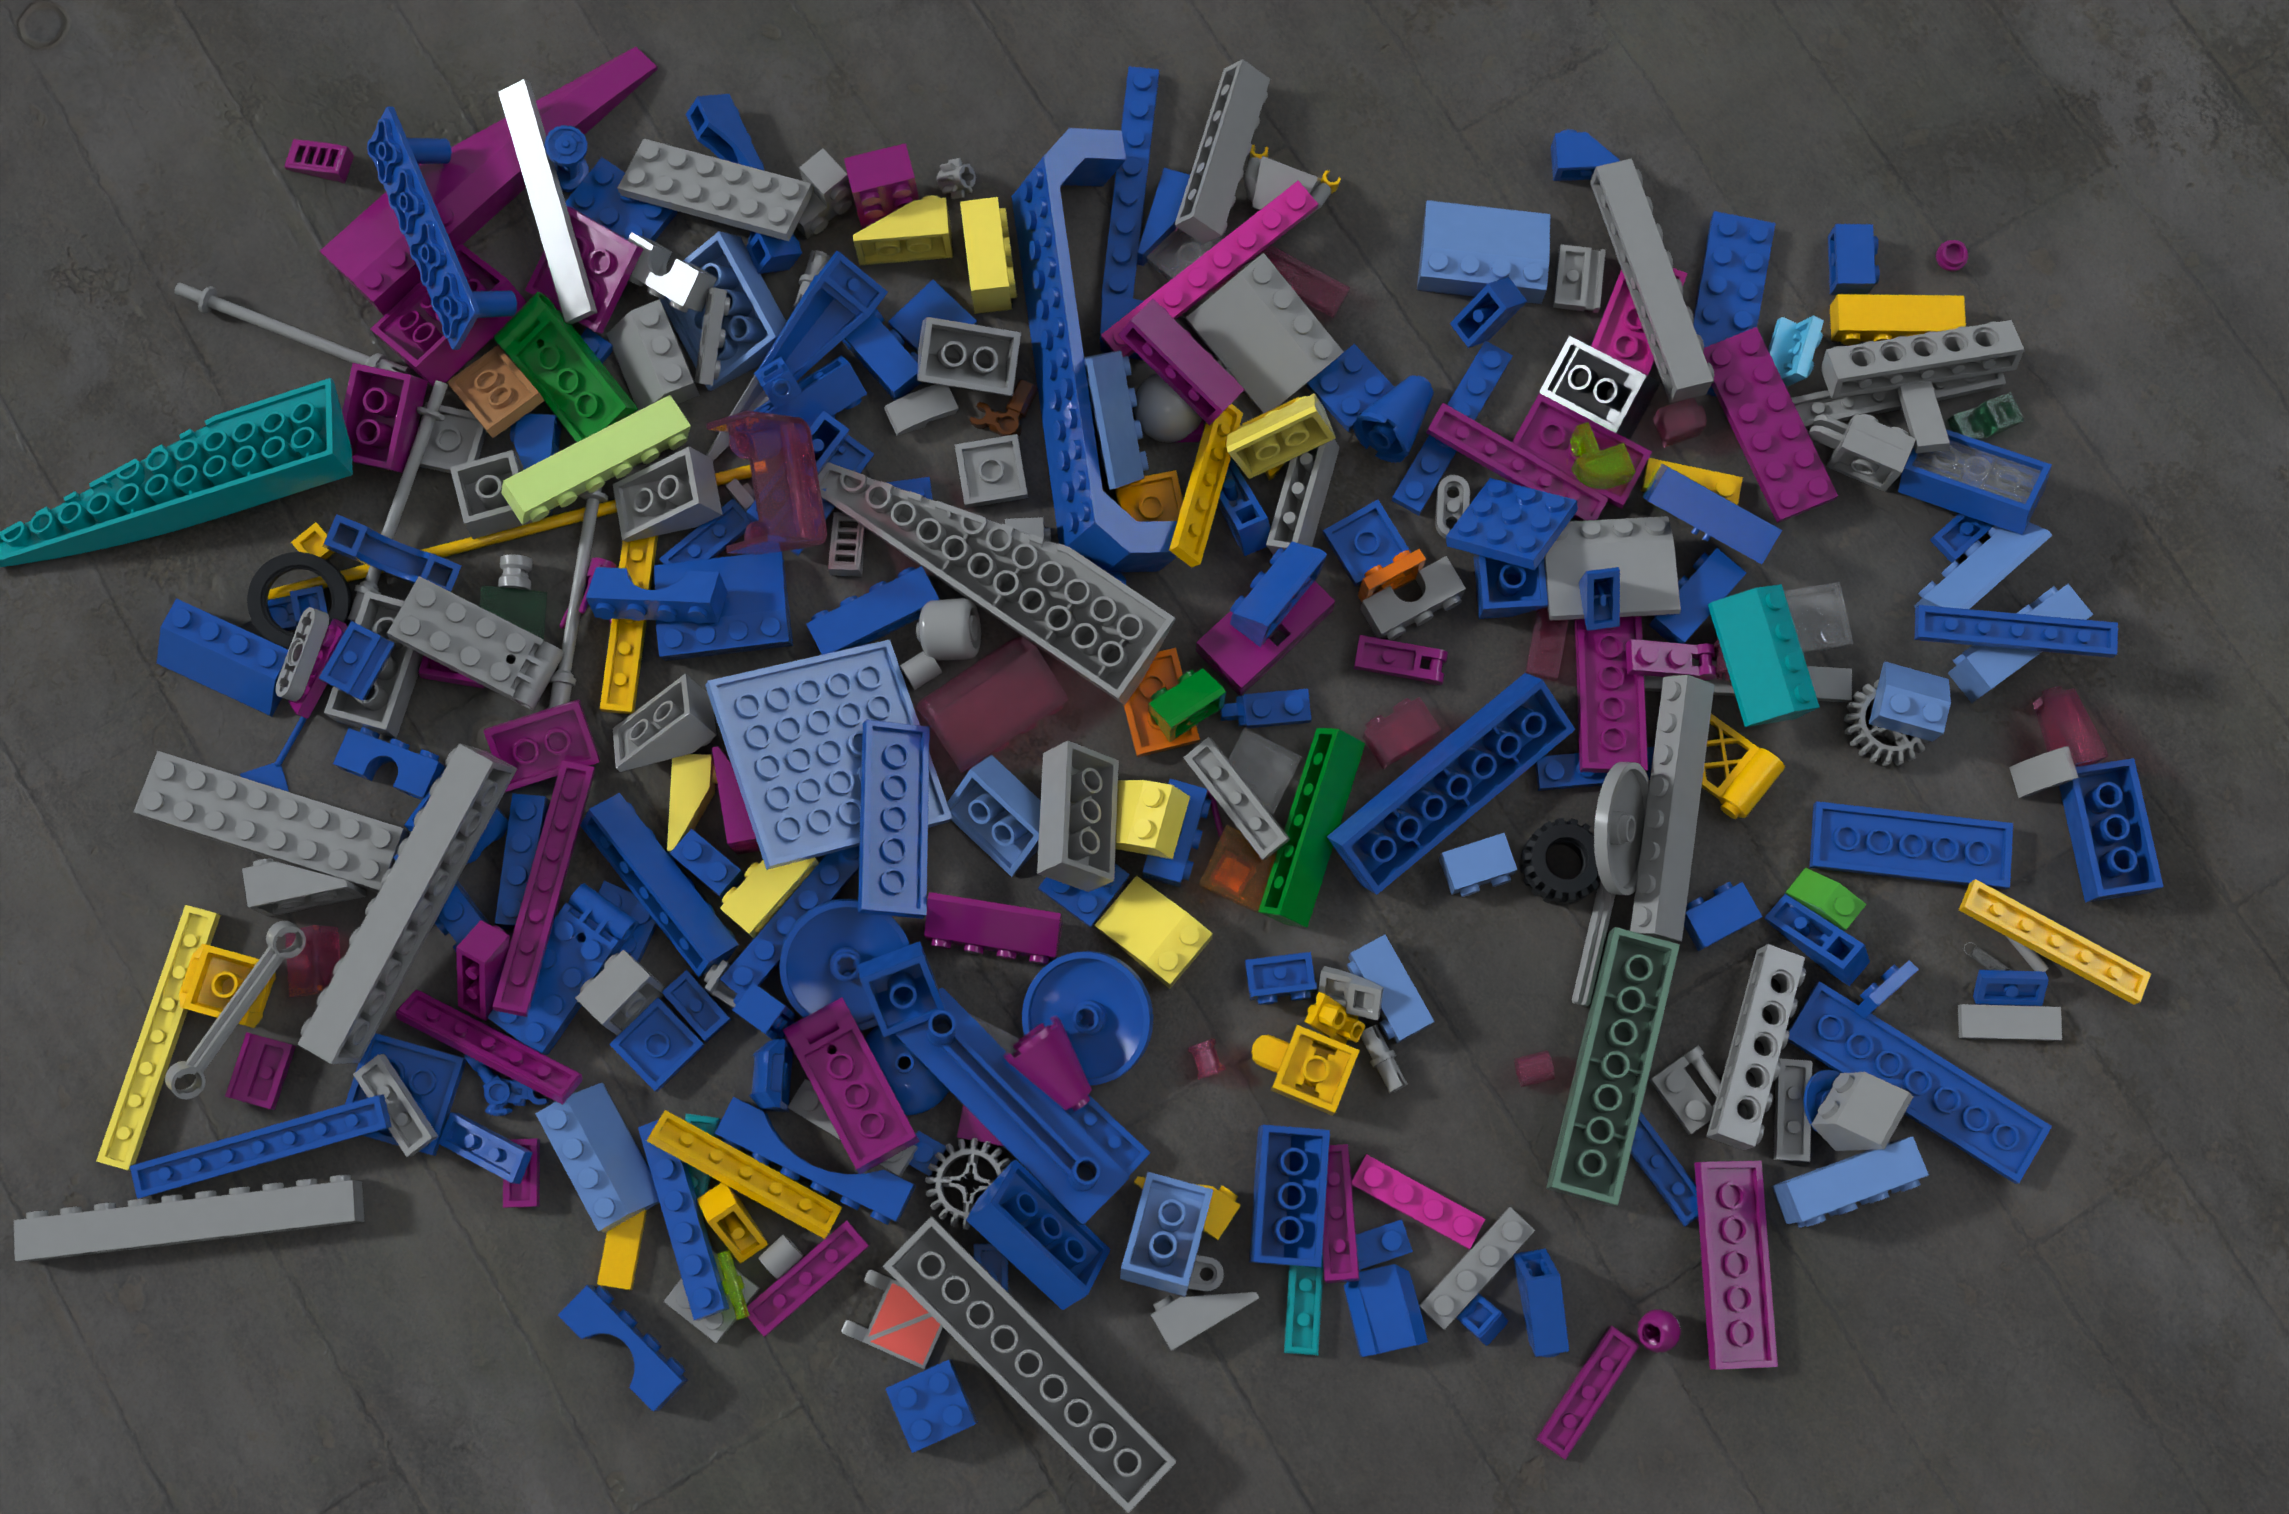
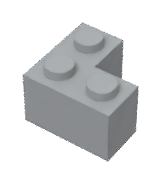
(830, 196)

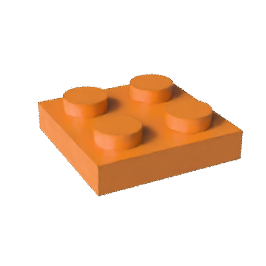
(1397, 574)

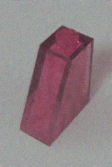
(2067, 723)

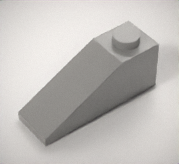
(1191, 1315)

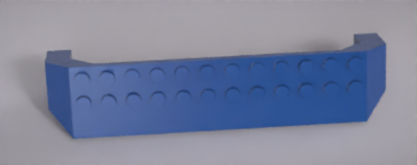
(1083, 511)

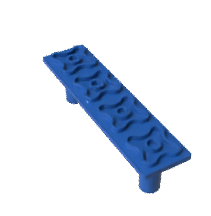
(424, 231)
(1015, 1110)

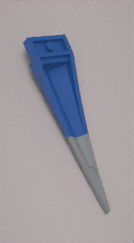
(827, 313)

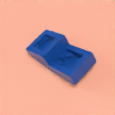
(288, 610)

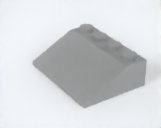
(1264, 334)
(1636, 545)

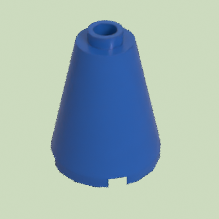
(1395, 419)

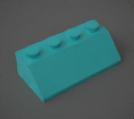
(1763, 656)

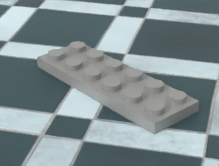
(716, 189)

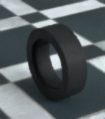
(270, 571)

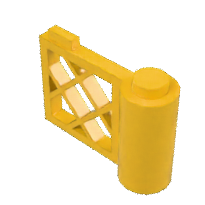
(1748, 779)

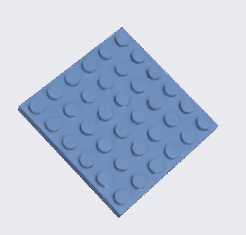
(799, 746)

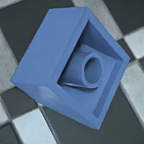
(1911, 702)

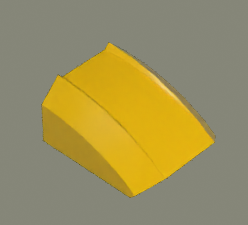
(214, 979)

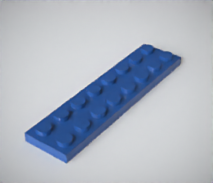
(1943, 1095)

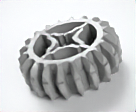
(1865, 736)
(942, 1181)

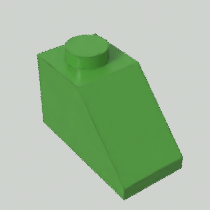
(1826, 898)

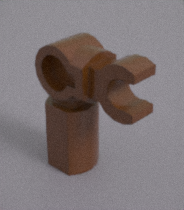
(1017, 408)

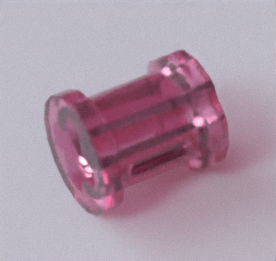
(1206, 1059)

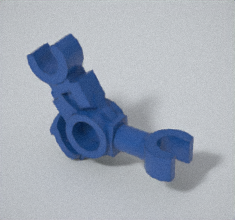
(501, 1092)

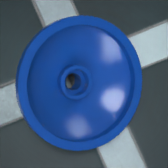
(914, 1087)

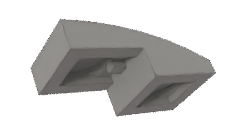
(921, 407)
(2043, 772)
(1355, 993)

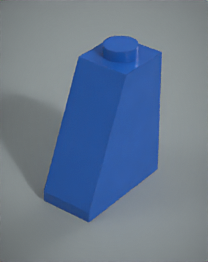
(1542, 1302)

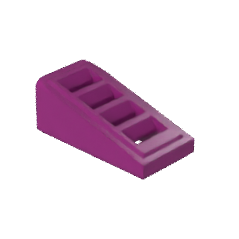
(336, 173)

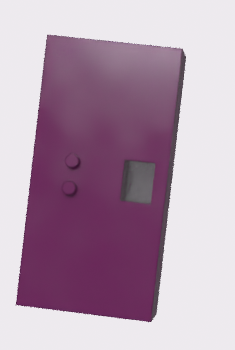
(1242, 661)

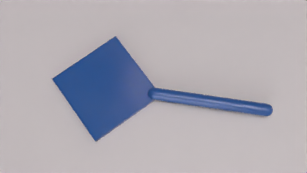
(273, 773)

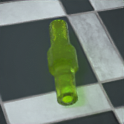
(733, 1285)

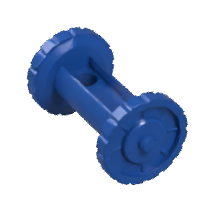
(567, 149)

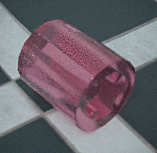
(1534, 1068)

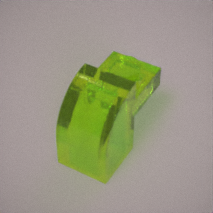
(1599, 468)

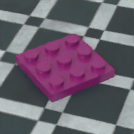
(607, 263)

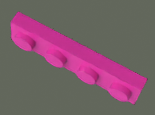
(1417, 1201)

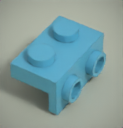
(1794, 347)

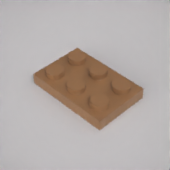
(495, 391)

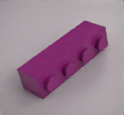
(1181, 361)

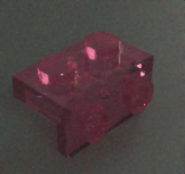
(314, 966)

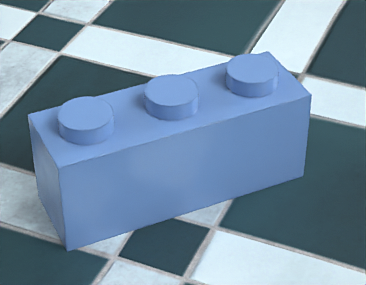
(1401, 1004)

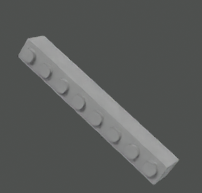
(1652, 280)
(1672, 807)

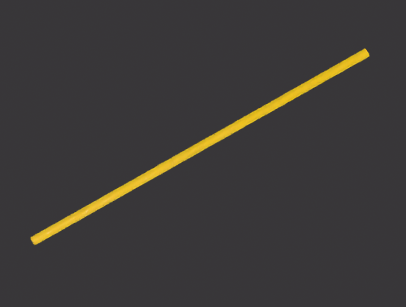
(470, 544)

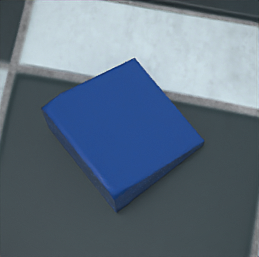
(1482, 1319)

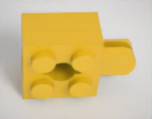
(1308, 1068)

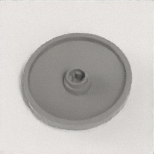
(1620, 826)

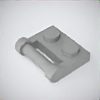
(1682, 1093)

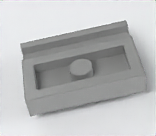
(1579, 278)

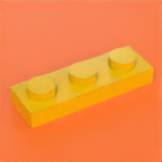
(1720, 483)

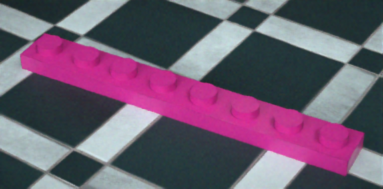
(1223, 259)

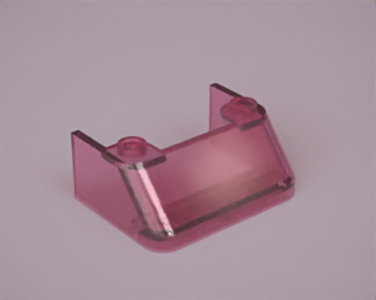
(782, 479)

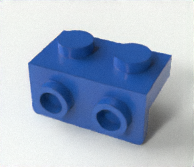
(1280, 977)

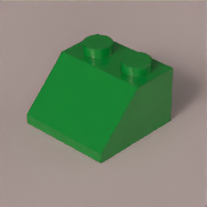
(1186, 703)

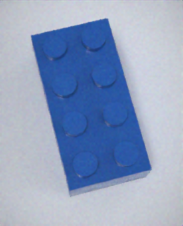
(2110, 831)

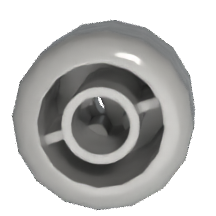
(949, 629)

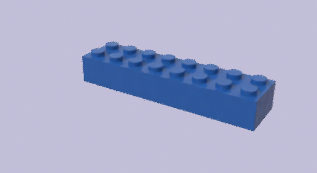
(1451, 783)

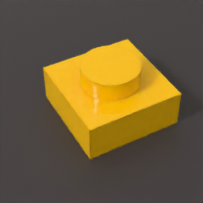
(312, 541)

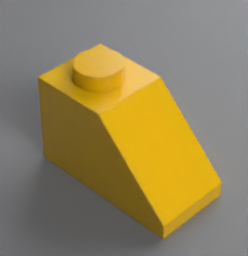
(732, 1222)

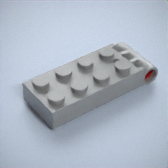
(475, 643)

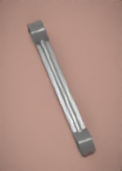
(235, 1010)

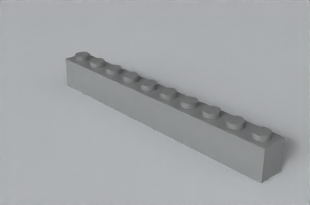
(188, 1220)

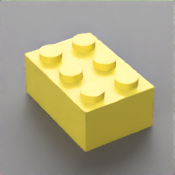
(988, 255)

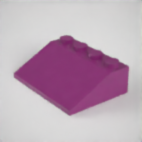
(417, 334)

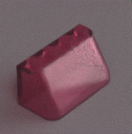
(992, 702)

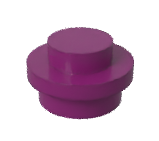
(1952, 255)

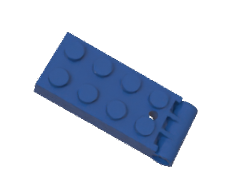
(568, 965)

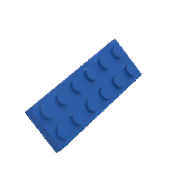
(1732, 277)
(894, 819)
(1911, 845)

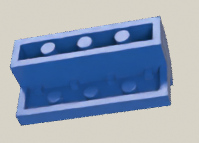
(830, 445)

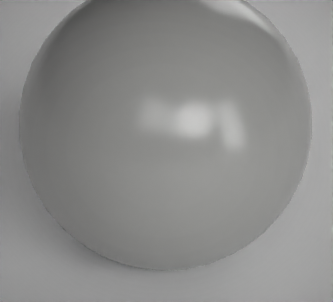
(1163, 412)

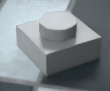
(742, 494)

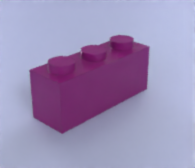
(480, 968)

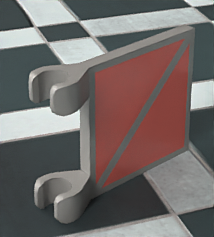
(898, 1324)

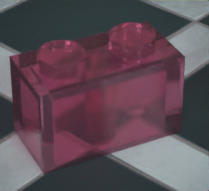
(1400, 732)

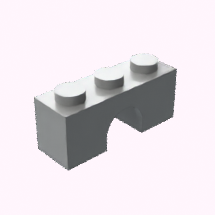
(683, 284)
(1390, 615)

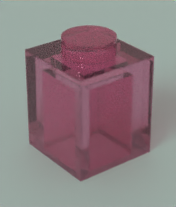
(1680, 421)

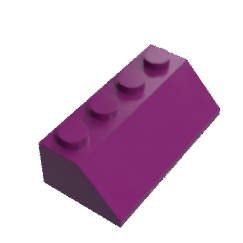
(993, 927)

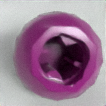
(1659, 1330)

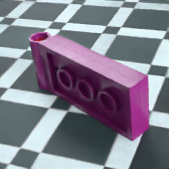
(851, 1086)

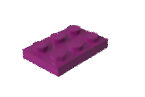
(542, 741)

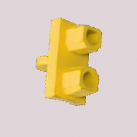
(1333, 1021)

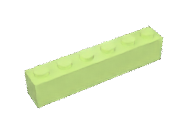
(595, 460)

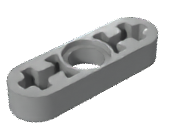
(302, 654)

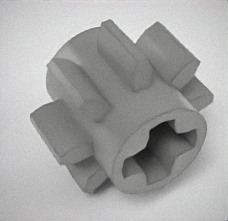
(956, 178)

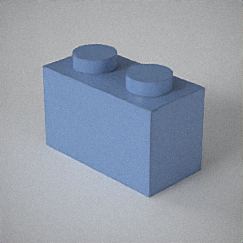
(1478, 864)

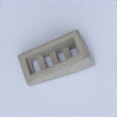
(843, 568)

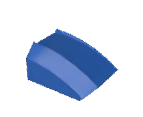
(772, 1076)
(1384, 1310)

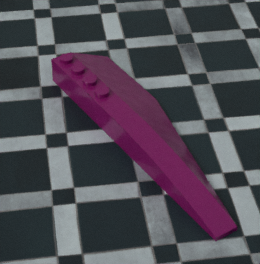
(474, 183)

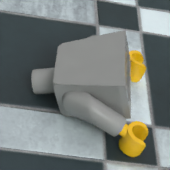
(1268, 179)

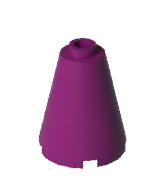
(1051, 1064)

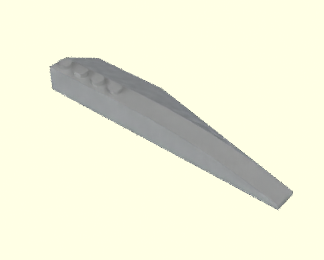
(1017, 577)

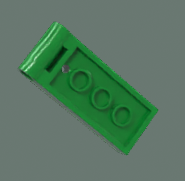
(563, 369)

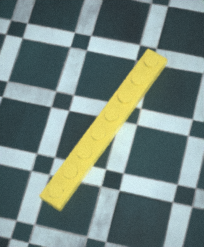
(155, 1044)

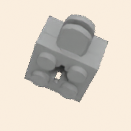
(1864, 448)

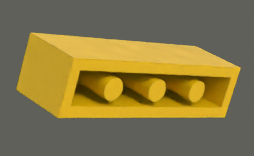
(1885, 317)

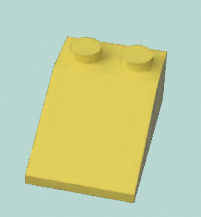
(908, 234)
(1149, 817)
(1154, 931)

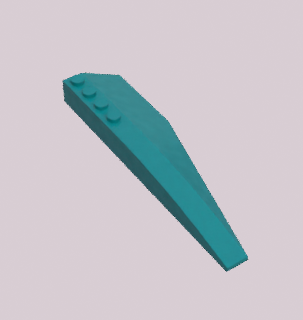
(207, 474)

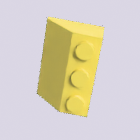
(1280, 436)

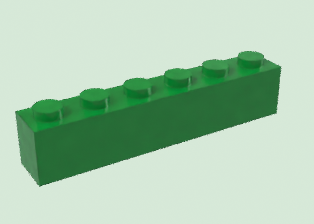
(1313, 816)

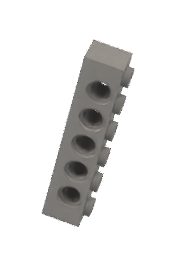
(1921, 358)
(1725, 1122)

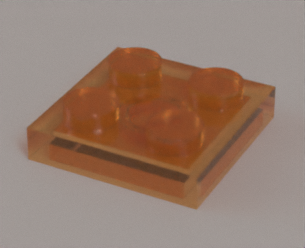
(1237, 870)

